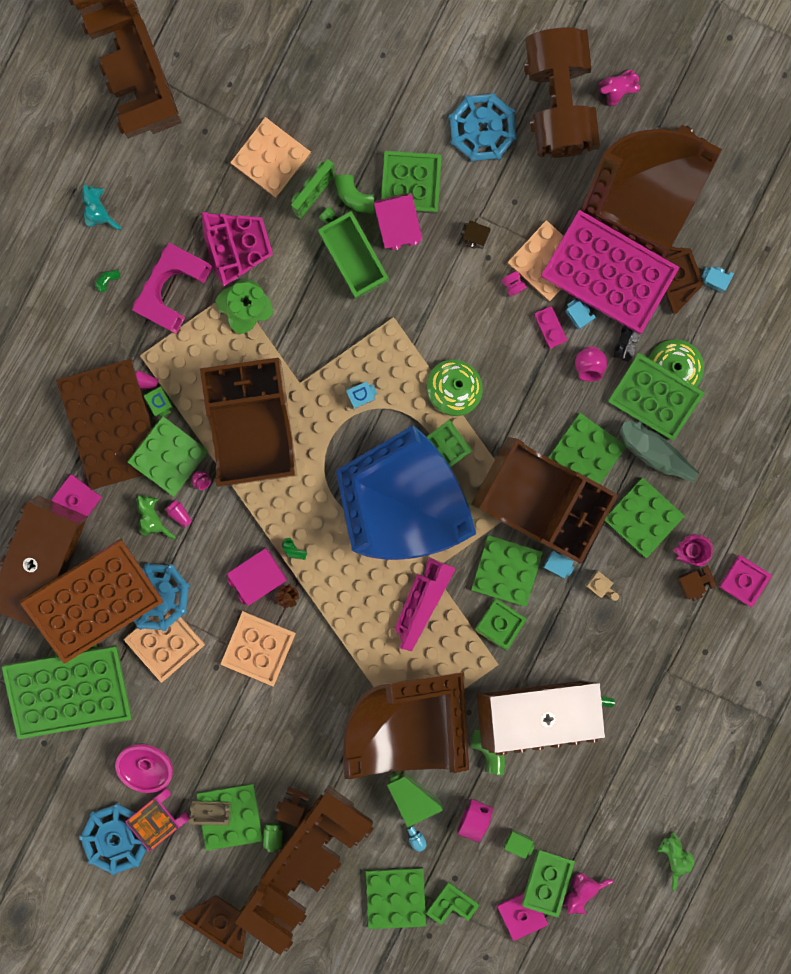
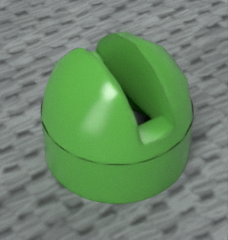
(327, 215)

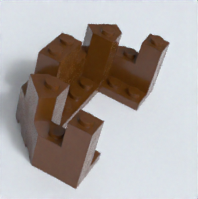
(131, 67)
(269, 908)

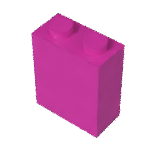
(398, 221)
(256, 577)

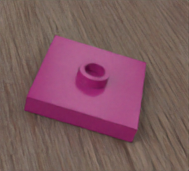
(77, 496)
(745, 581)
(519, 919)

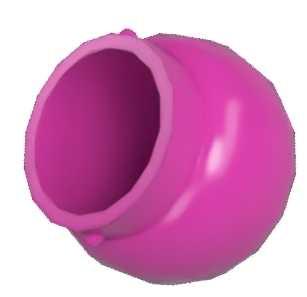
(591, 364)

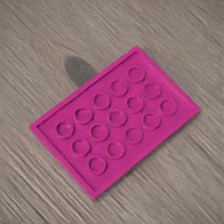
(610, 272)

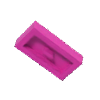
(550, 327)

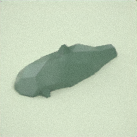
(645, 443)

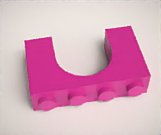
(172, 262)

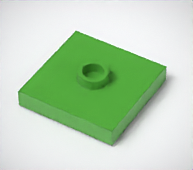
(500, 624)

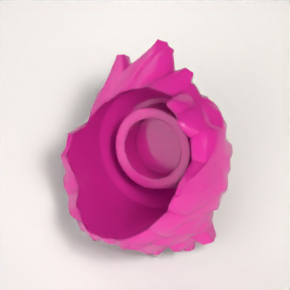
(694, 550)

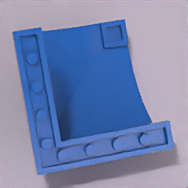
(403, 500)

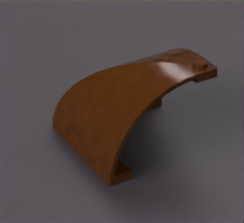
(650, 185)
(408, 728)

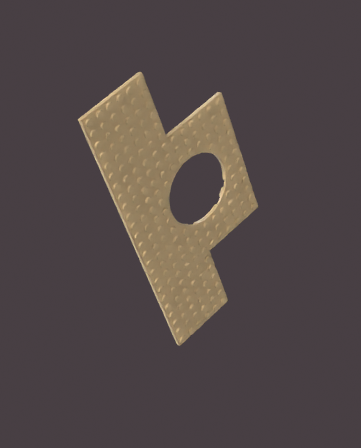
(352, 591)

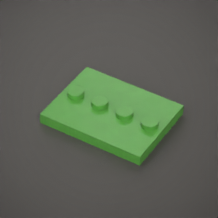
(656, 396)

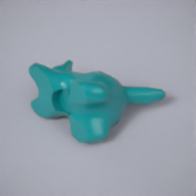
(95, 211)

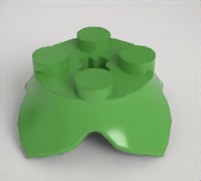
(242, 317)

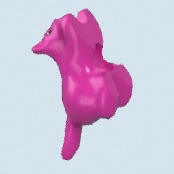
(618, 86)
(584, 890)

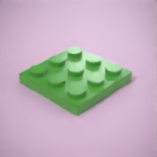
(413, 173)
(313, 188)
(587, 449)
(167, 456)
(644, 517)
(507, 571)
(244, 818)
(395, 898)

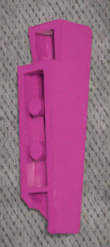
(422, 601)

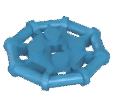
(484, 138)
(169, 596)
(108, 848)

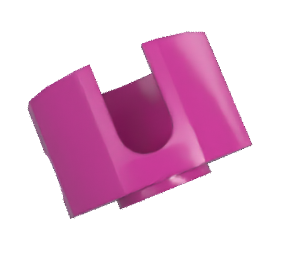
(474, 821)

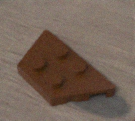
(686, 281)
(216, 921)

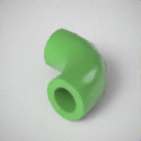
(351, 196)
(494, 763)

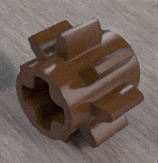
(287, 596)

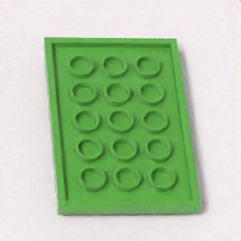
(67, 696)

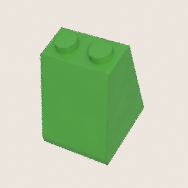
(412, 798)

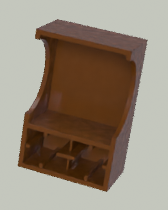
(249, 421)
(544, 499)

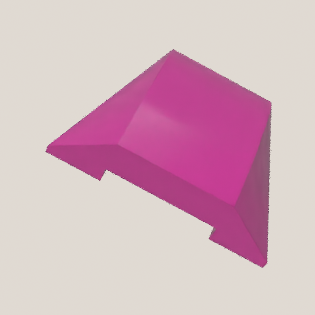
(235, 244)

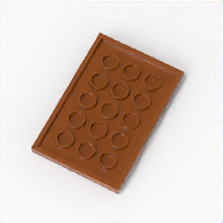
(92, 601)

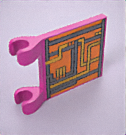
(154, 822)

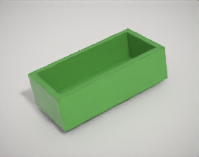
(353, 255)

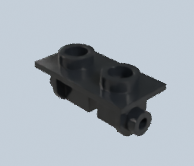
(623, 348)

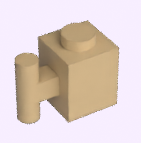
(601, 586)

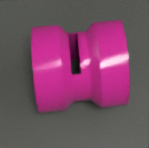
(516, 287)

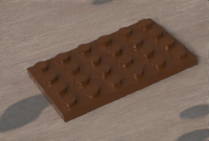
(106, 420)

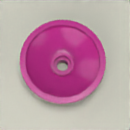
(144, 768)

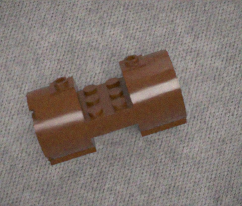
(556, 58)

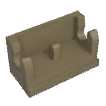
(210, 813)

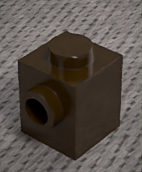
(475, 234)

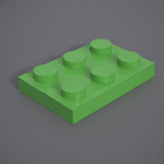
(547, 883)

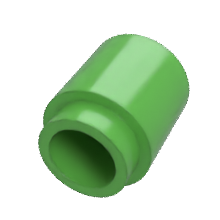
(273, 837)

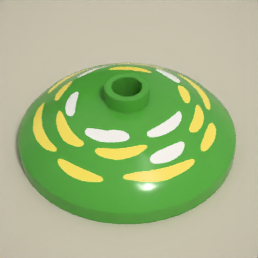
(683, 353)
(446, 395)

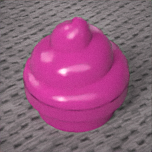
(200, 480)

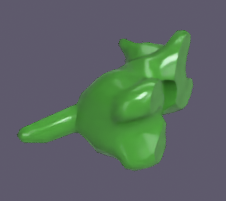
(149, 521)
(680, 861)

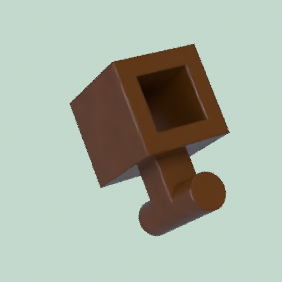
(693, 585)
(291, 810)

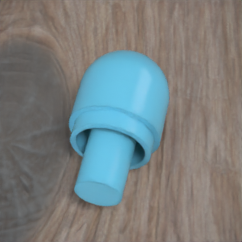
(416, 839)

